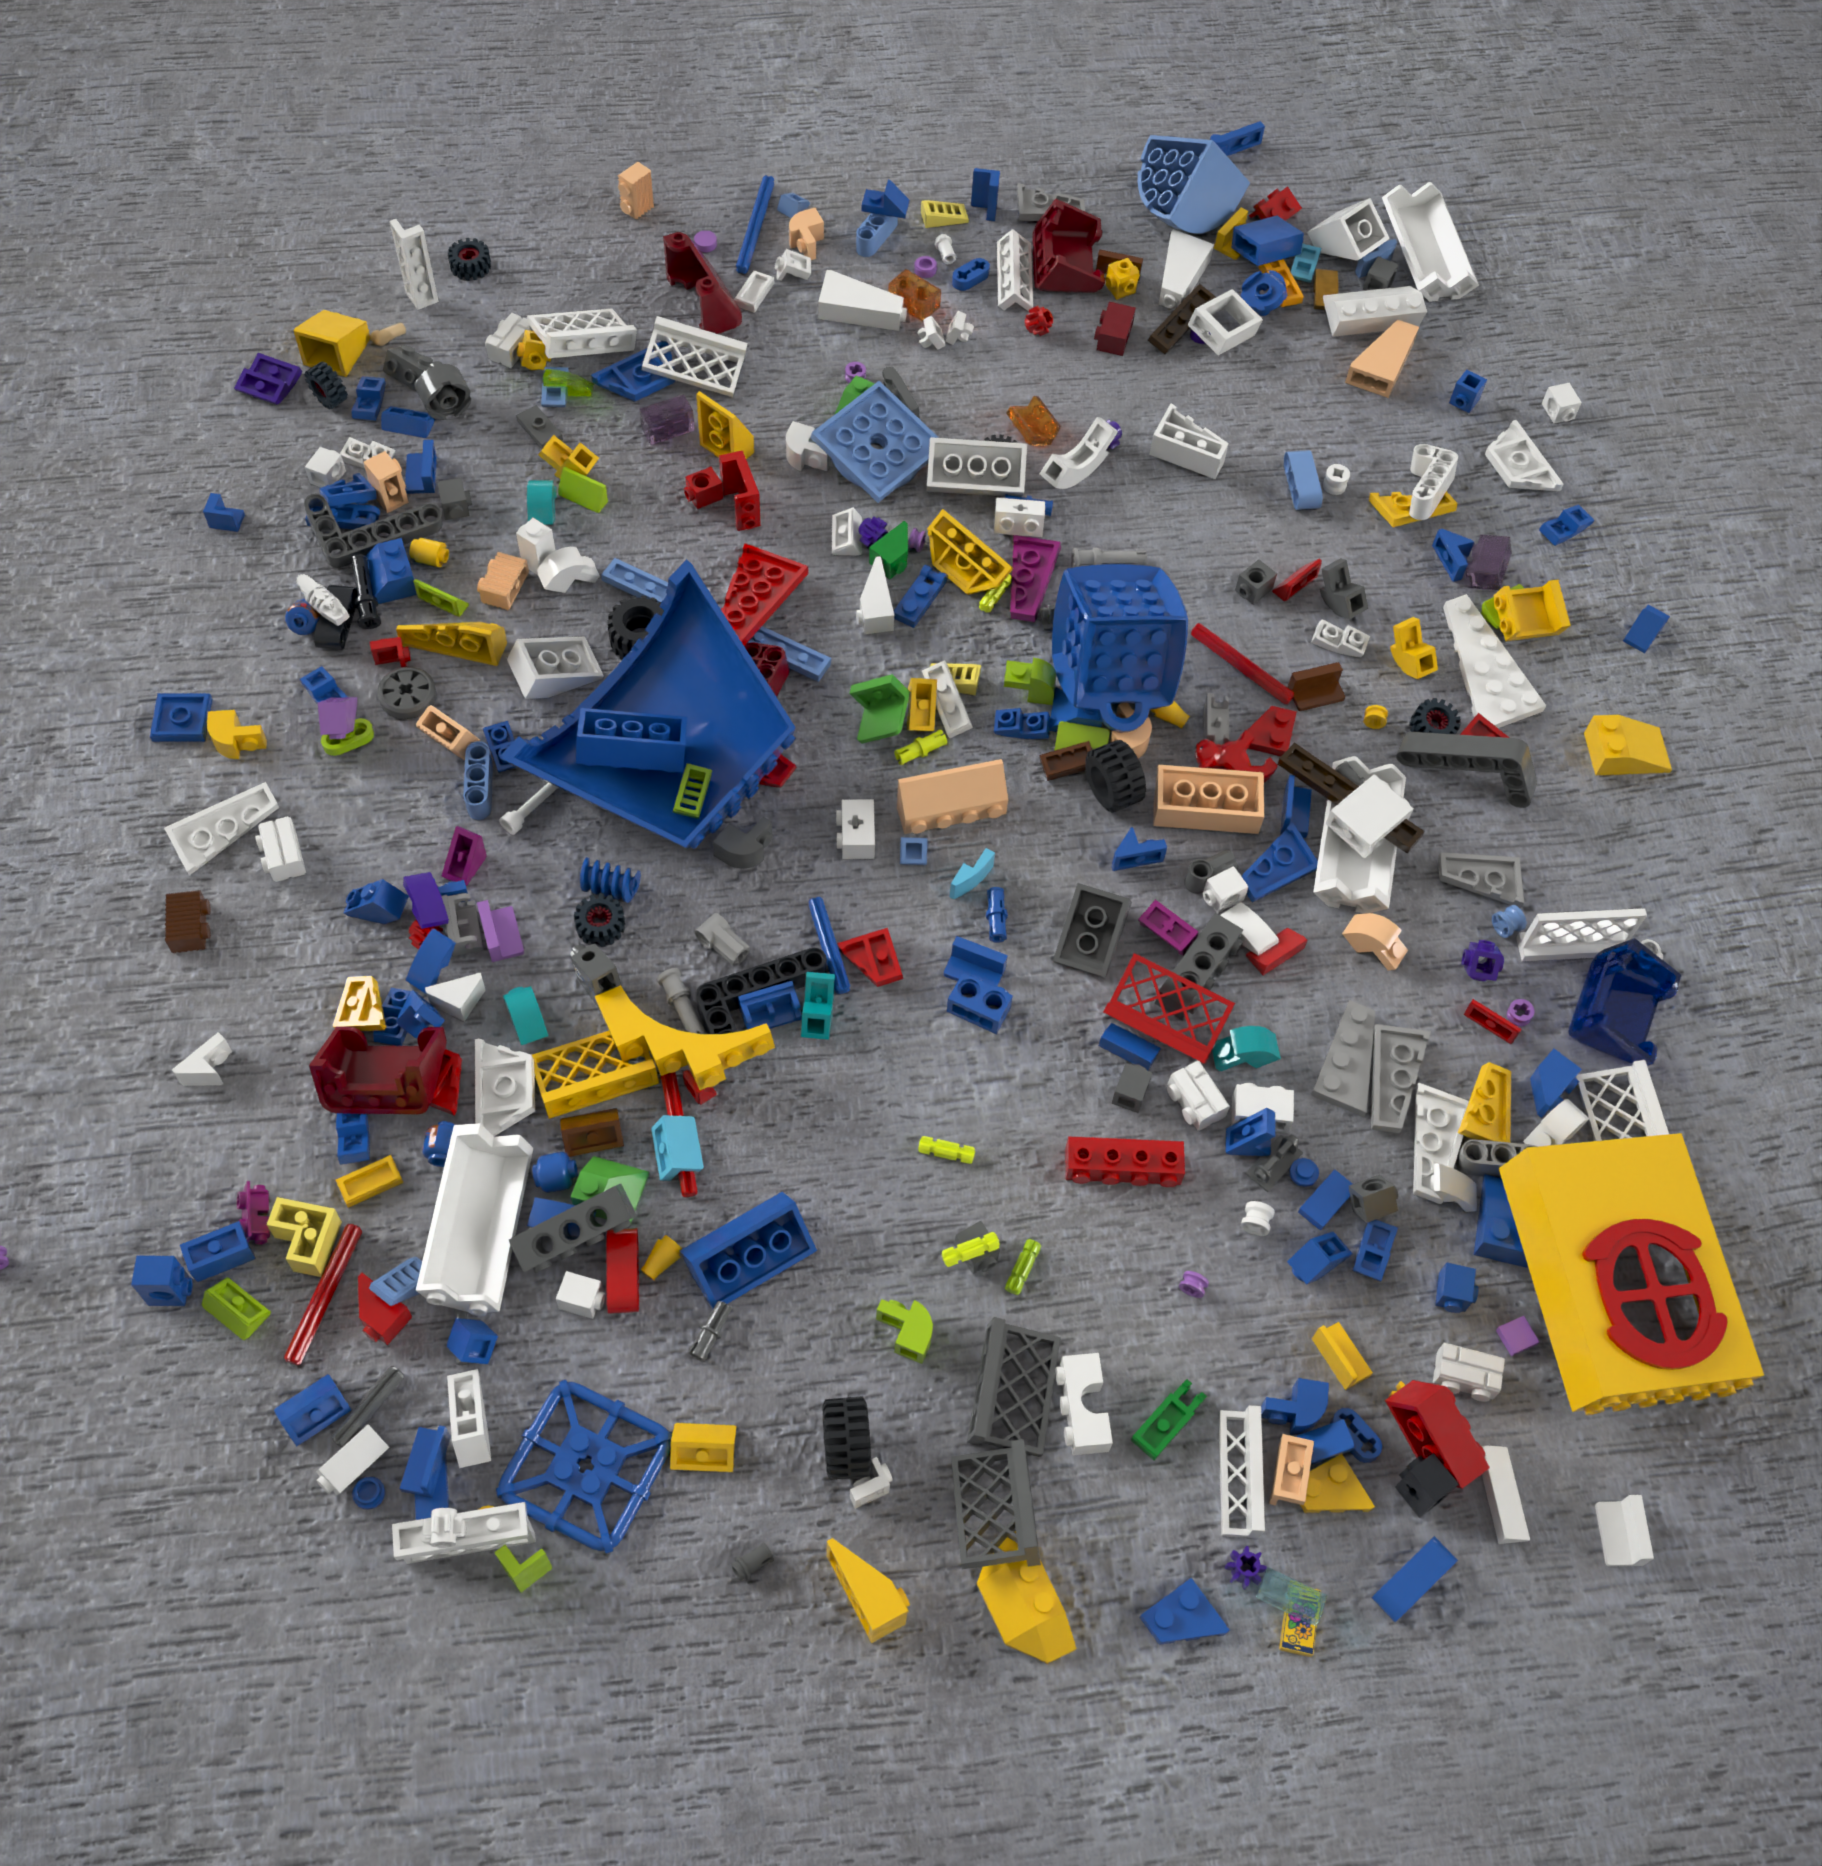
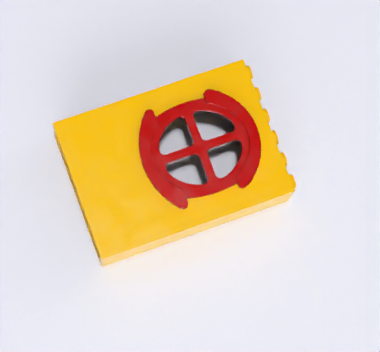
(1574, 1219)

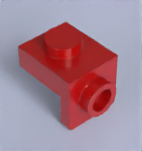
(390, 651)

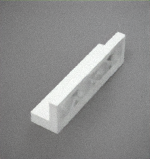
(414, 264)
(1010, 269)
(1253, 1473)

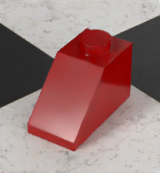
(377, 1316)

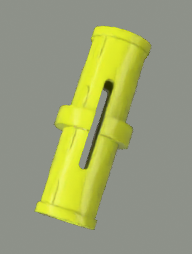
(920, 747)

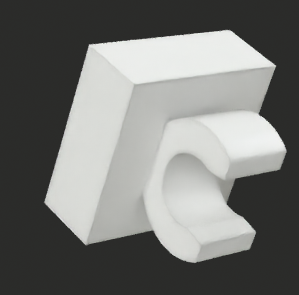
(959, 329)
(931, 334)

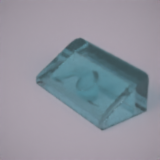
(1291, 1596)

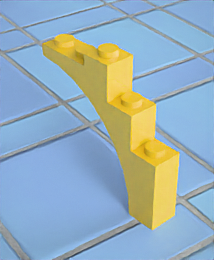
(672, 1049)

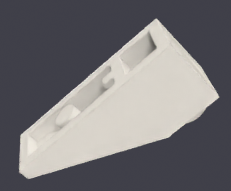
(876, 608)
(468, 1419)

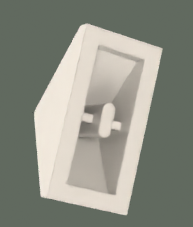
(457, 996)

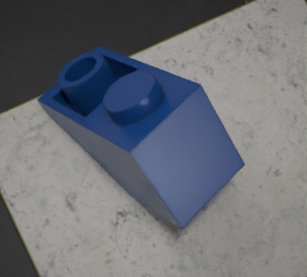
(376, 902)
(1551, 1080)

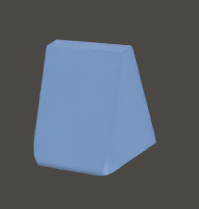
(792, 204)
(913, 851)

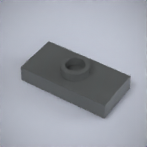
(538, 426)

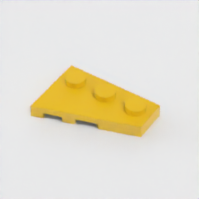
(1397, 507)
(1489, 1106)

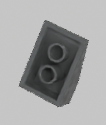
(1092, 930)

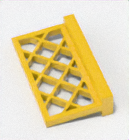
(599, 1085)

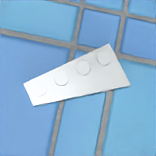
(217, 827)
(1436, 1135)

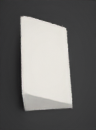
(845, 533)

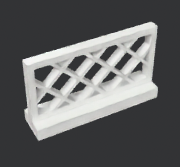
(580, 341)
(698, 342)
(1571, 939)
(1643, 1096)
(483, 1531)

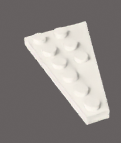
(1488, 671)

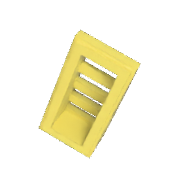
(936, 213)
(964, 671)

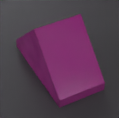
(464, 856)

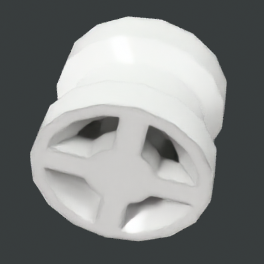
(1336, 479)
(1257, 1218)

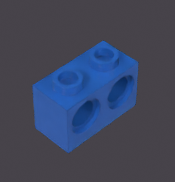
(976, 1008)

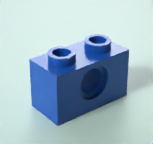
(161, 1281)

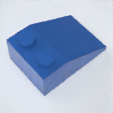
(1496, 1228)

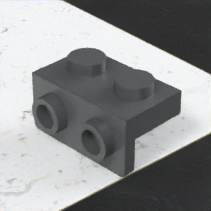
(406, 364)

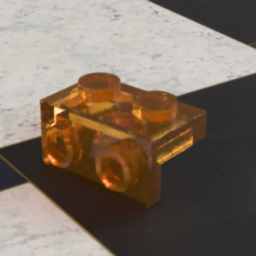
(1034, 422)

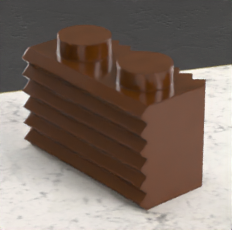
(186, 921)

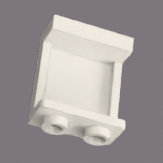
(1368, 815)

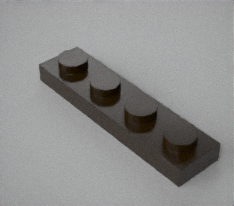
(1177, 322)

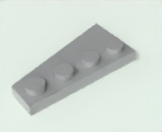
(1348, 1062)
(1395, 1069)

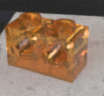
(919, 295)

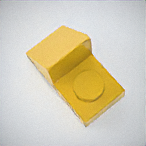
(921, 704)

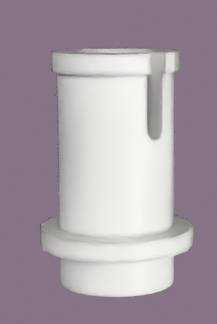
(943, 244)

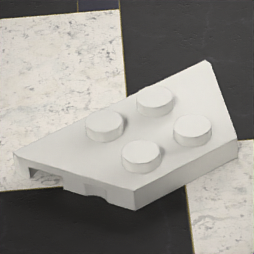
(1521, 462)
(502, 1086)

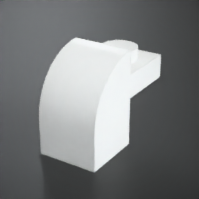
(802, 449)
(565, 566)
(1558, 1125)

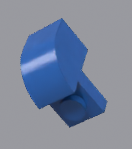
(1304, 1410)

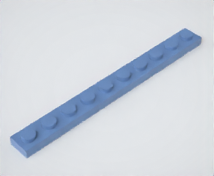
(640, 583)

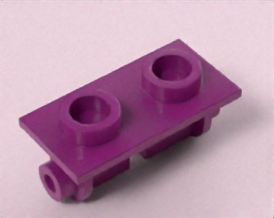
(251, 1203)

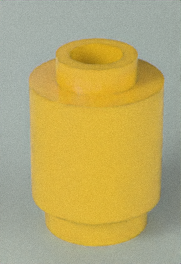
(429, 552)

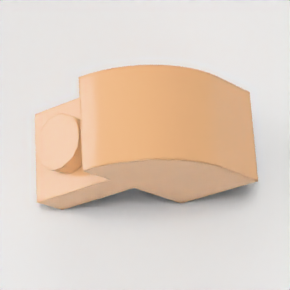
(805, 231)
(1136, 739)
(1377, 934)

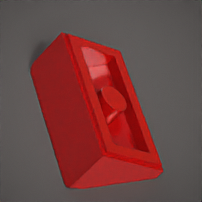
(1298, 580)
(1289, 945)
(1492, 1021)

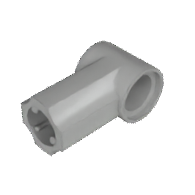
(717, 934)

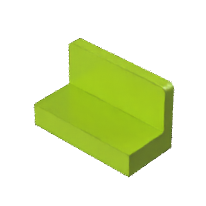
(526, 1573)

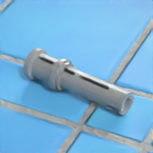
(1099, 557)
(679, 997)

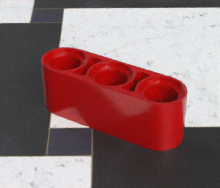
(622, 1271)

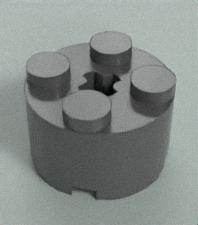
(443, 391)

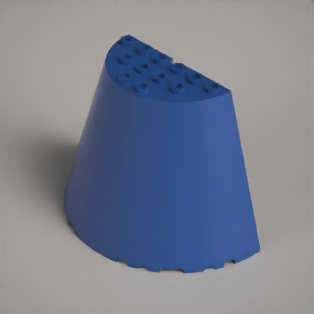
(683, 668)

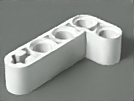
(1437, 470)

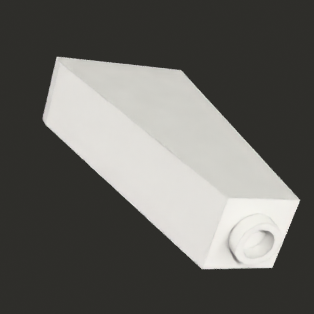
(1183, 267)
(859, 303)

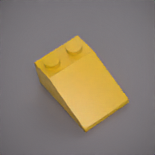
(721, 430)
(1625, 746)
(871, 1593)

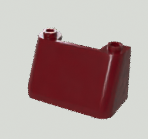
(1064, 250)
(690, 267)
(377, 1078)

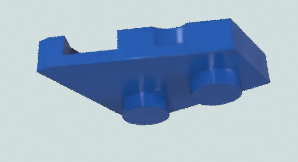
(342, 493)
(1183, 1616)

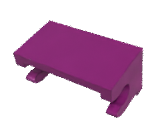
(1168, 927)

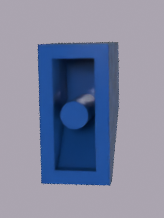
(1318, 1257)

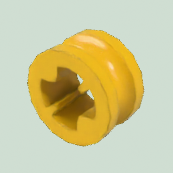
(1375, 716)

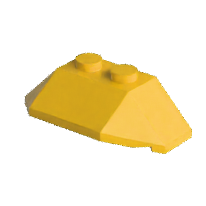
(964, 556)
(1026, 1608)

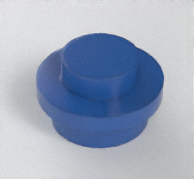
(1304, 1172)
(368, 1493)

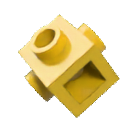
(1122, 278)
(532, 351)

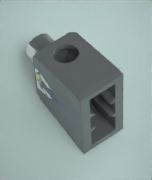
(590, 966)

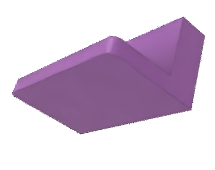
(500, 932)

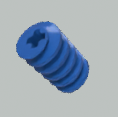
(609, 882)

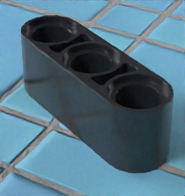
(328, 634)

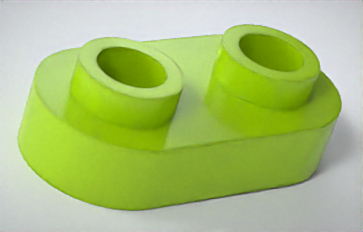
(362, 734)

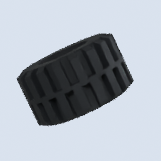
(627, 617)
(1115, 776)
(846, 1438)

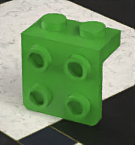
(884, 707)

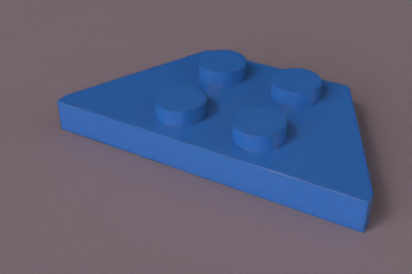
(628, 377)

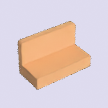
(1291, 1470)

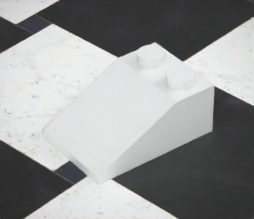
(552, 665)

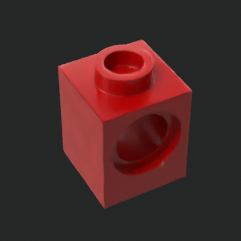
(703, 488)

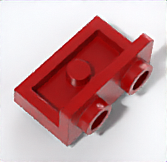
(1279, 204)

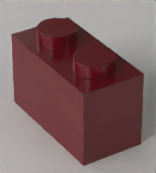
(1115, 328)

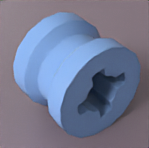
(1509, 921)

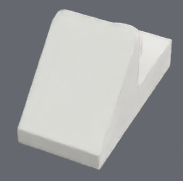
(198, 1067)

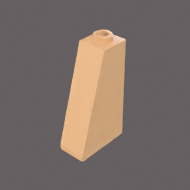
(1383, 360)

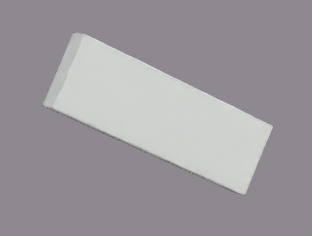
(948, 700)

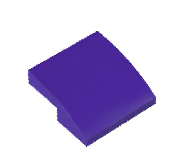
(268, 379)

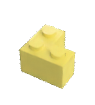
(310, 1229)

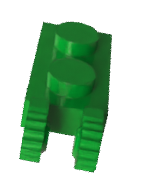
(1166, 1422)

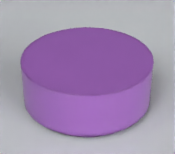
(705, 241)
(925, 267)

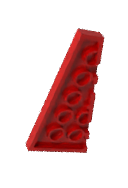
(759, 589)

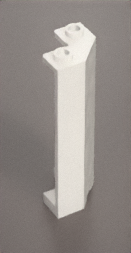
(1430, 242)
(1342, 872)
(473, 1220)

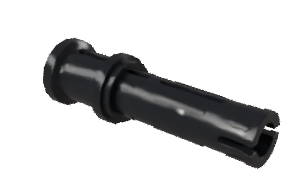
(365, 601)

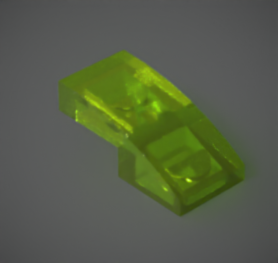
(575, 384)

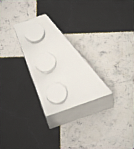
(1188, 445)

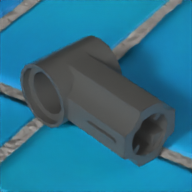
(1207, 869)

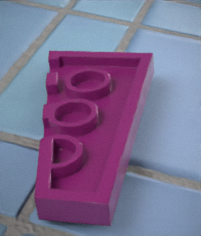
(1031, 574)

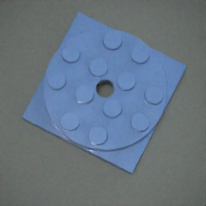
(879, 419)

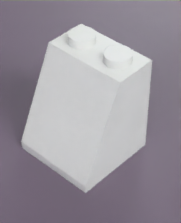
(1350, 232)

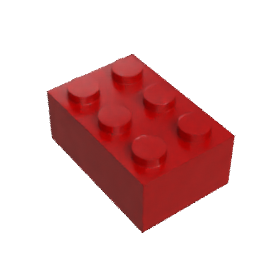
(1435, 1426)

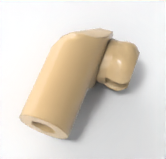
(387, 334)

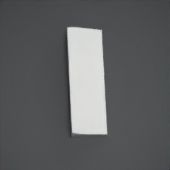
(1504, 1497)

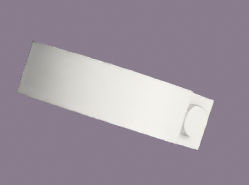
(1080, 462)

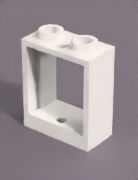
(1220, 339)

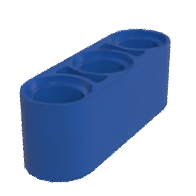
(1414, 1579)

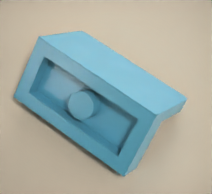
(676, 1146)

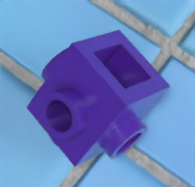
(1488, 967)

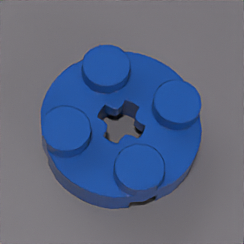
(1266, 302)

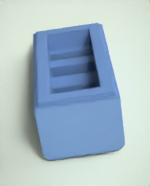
(401, 1279)

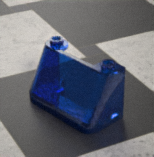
(1622, 1000)

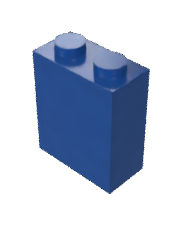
(1267, 240)

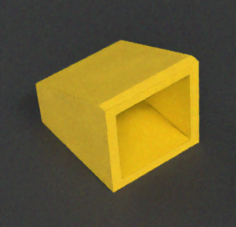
(333, 340)

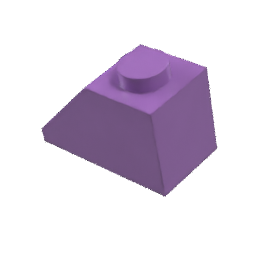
(337, 716)

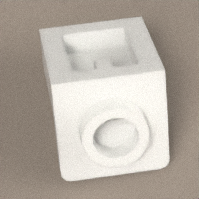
(794, 264)
(869, 1489)

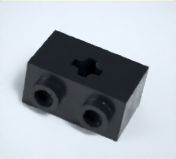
(1425, 1484)

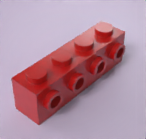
(1124, 1161)

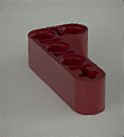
(771, 662)

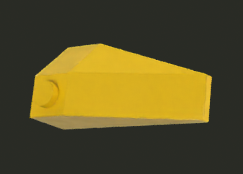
(463, 640)

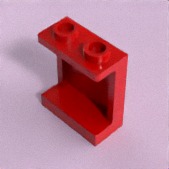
(737, 478)

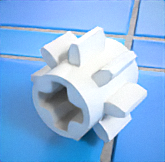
(443, 1527)

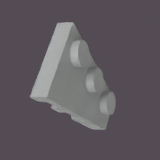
(1035, 203)
(1484, 874)

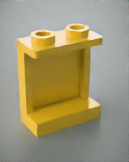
(1531, 611)

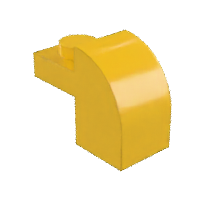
(561, 456)
(1410, 652)
(231, 737)

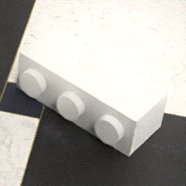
(1086, 1430)

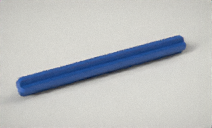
(755, 224)

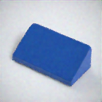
(406, 422)
(1129, 1046)
(1329, 1441)

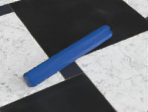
(829, 944)

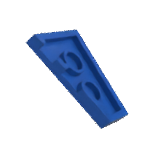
(1280, 865)

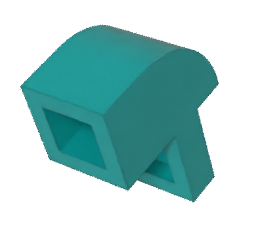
(541, 501)
(818, 1005)
(525, 1014)
(1246, 1044)

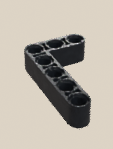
(746, 982)

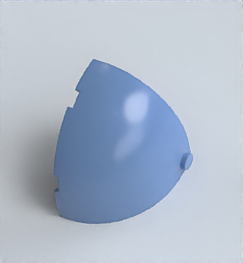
(1189, 183)

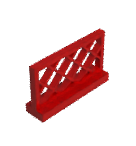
(1158, 1030)

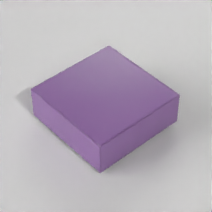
(1517, 1336)

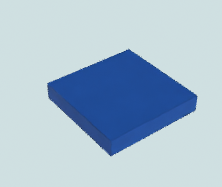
(180, 717)

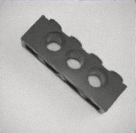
(1217, 933)
(529, 1246)

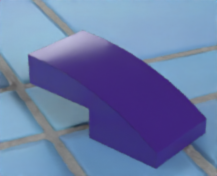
(426, 900)

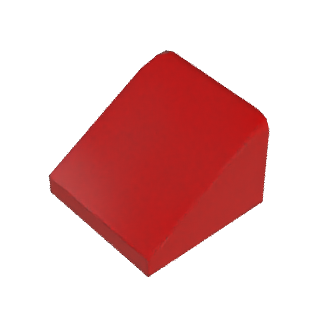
(700, 1096)

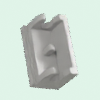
(1216, 719)
(463, 924)

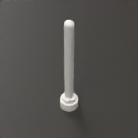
(513, 820)

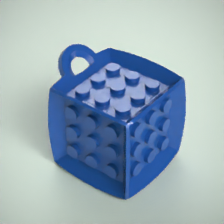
(1119, 640)

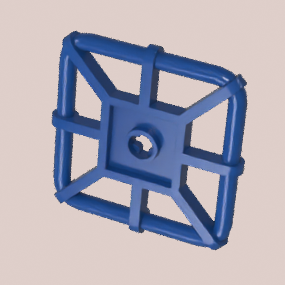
(592, 1485)

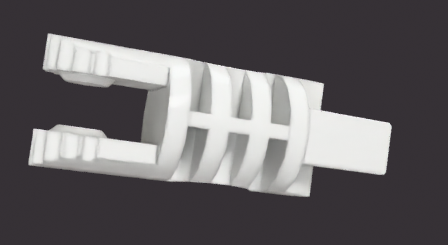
(322, 600)

